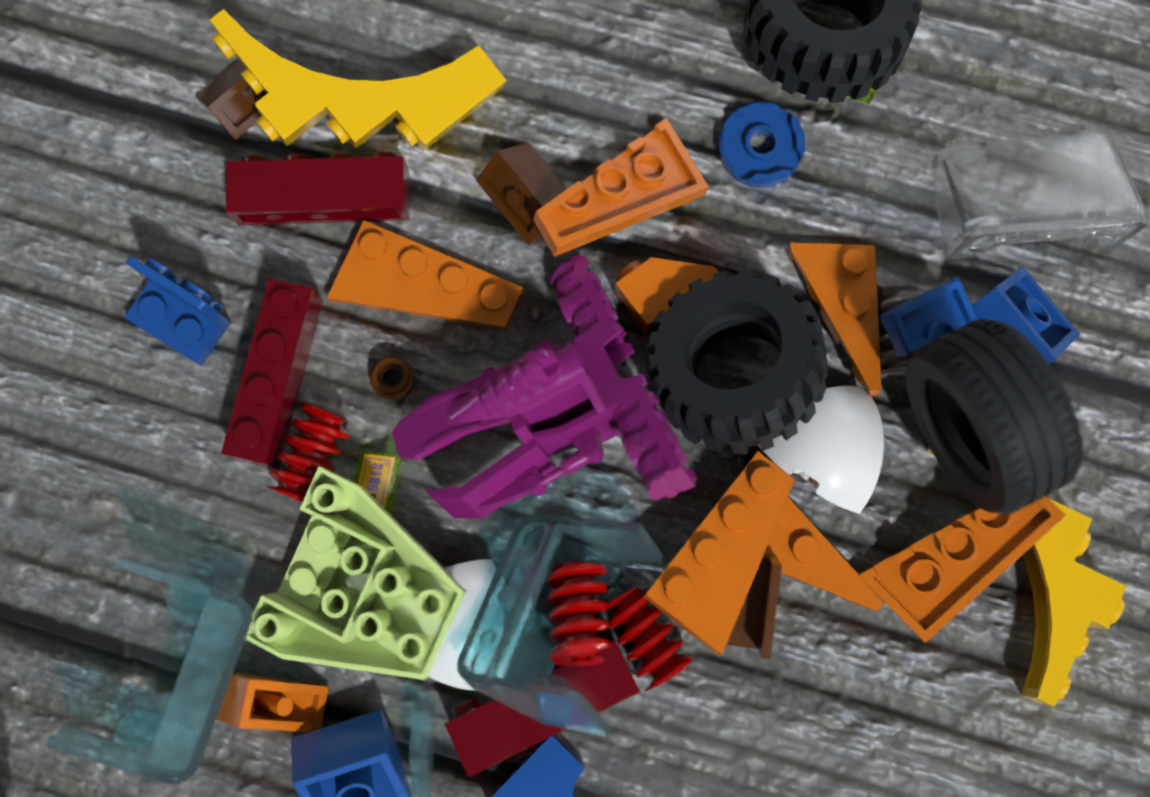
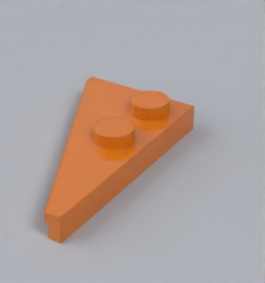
(846, 290)
(814, 561)

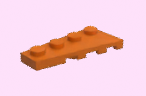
(634, 186)

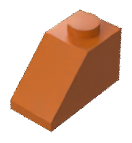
(649, 286)
(273, 703)

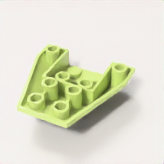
(357, 590)

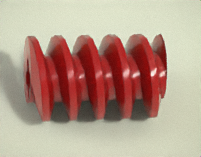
(309, 451)
(575, 613)
(648, 637)

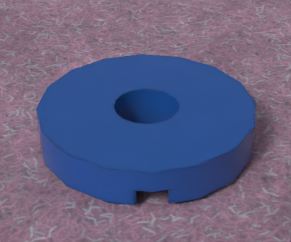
(753, 167)

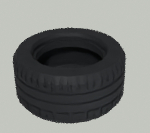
(995, 415)

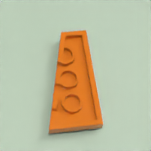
(414, 279)
(719, 561)
(956, 563)

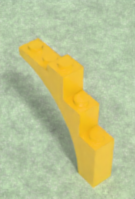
(358, 109)
(1065, 604)

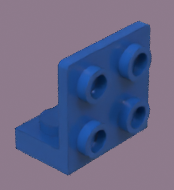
(176, 312)

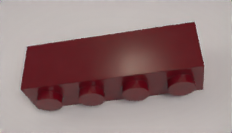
(318, 189)
(272, 374)
(496, 732)

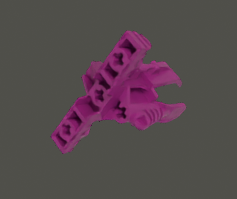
(554, 403)

